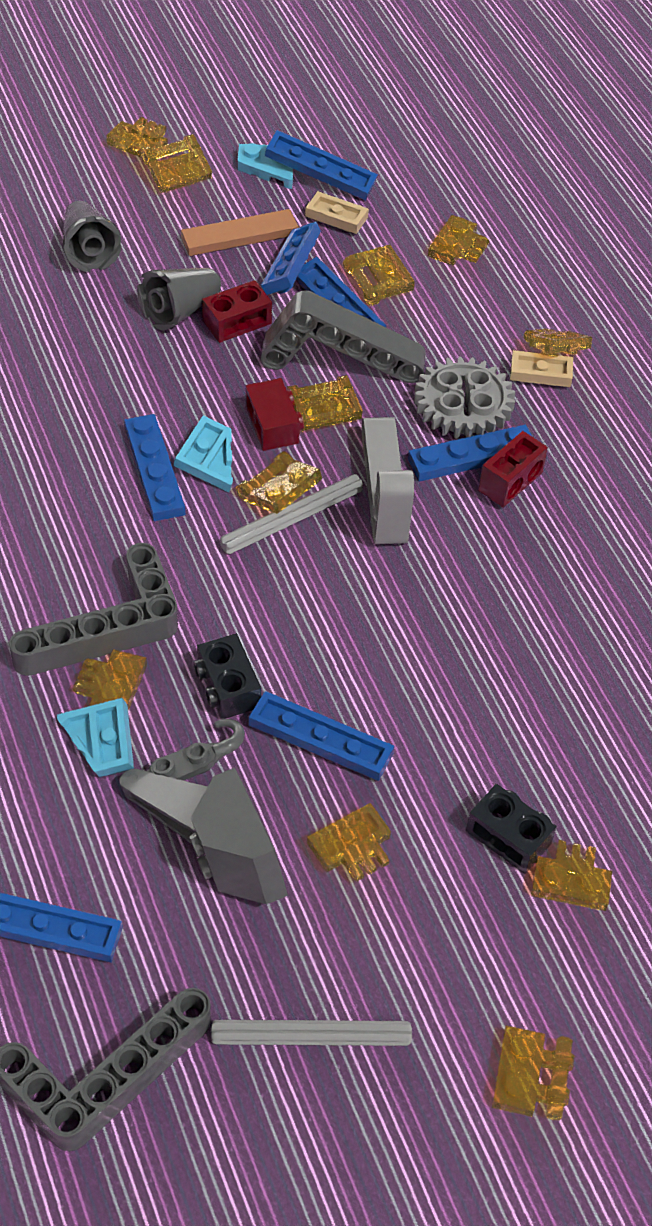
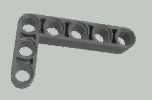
(344, 331)
(117, 627)
(106, 1076)

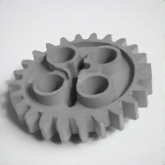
(442, 400)

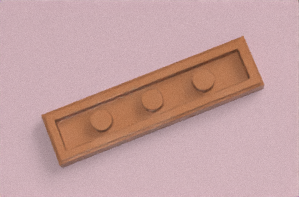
(238, 232)

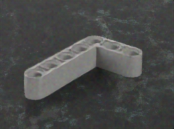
(387, 484)

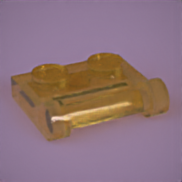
(178, 170)
(387, 270)
(326, 403)
(283, 489)

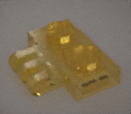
(137, 136)
(457, 241)
(554, 341)
(111, 680)
(352, 842)
(572, 878)

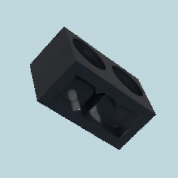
(233, 674)
(506, 833)

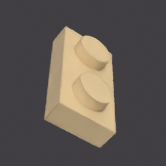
(336, 212)
(541, 369)

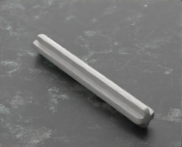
(291, 514)
(311, 1032)

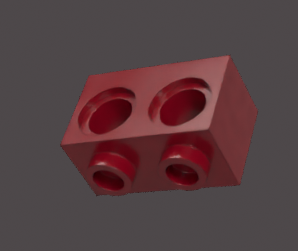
(237, 311)
(512, 469)

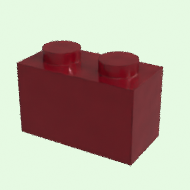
(273, 414)

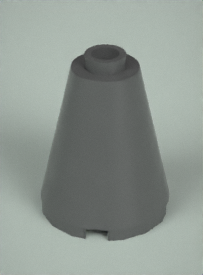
(89, 238)
(175, 293)

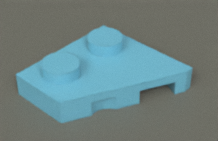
(253, 161)
(208, 454)
(101, 735)

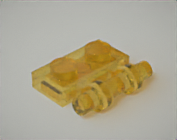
(519, 1073)

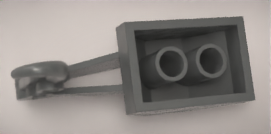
(212, 818)

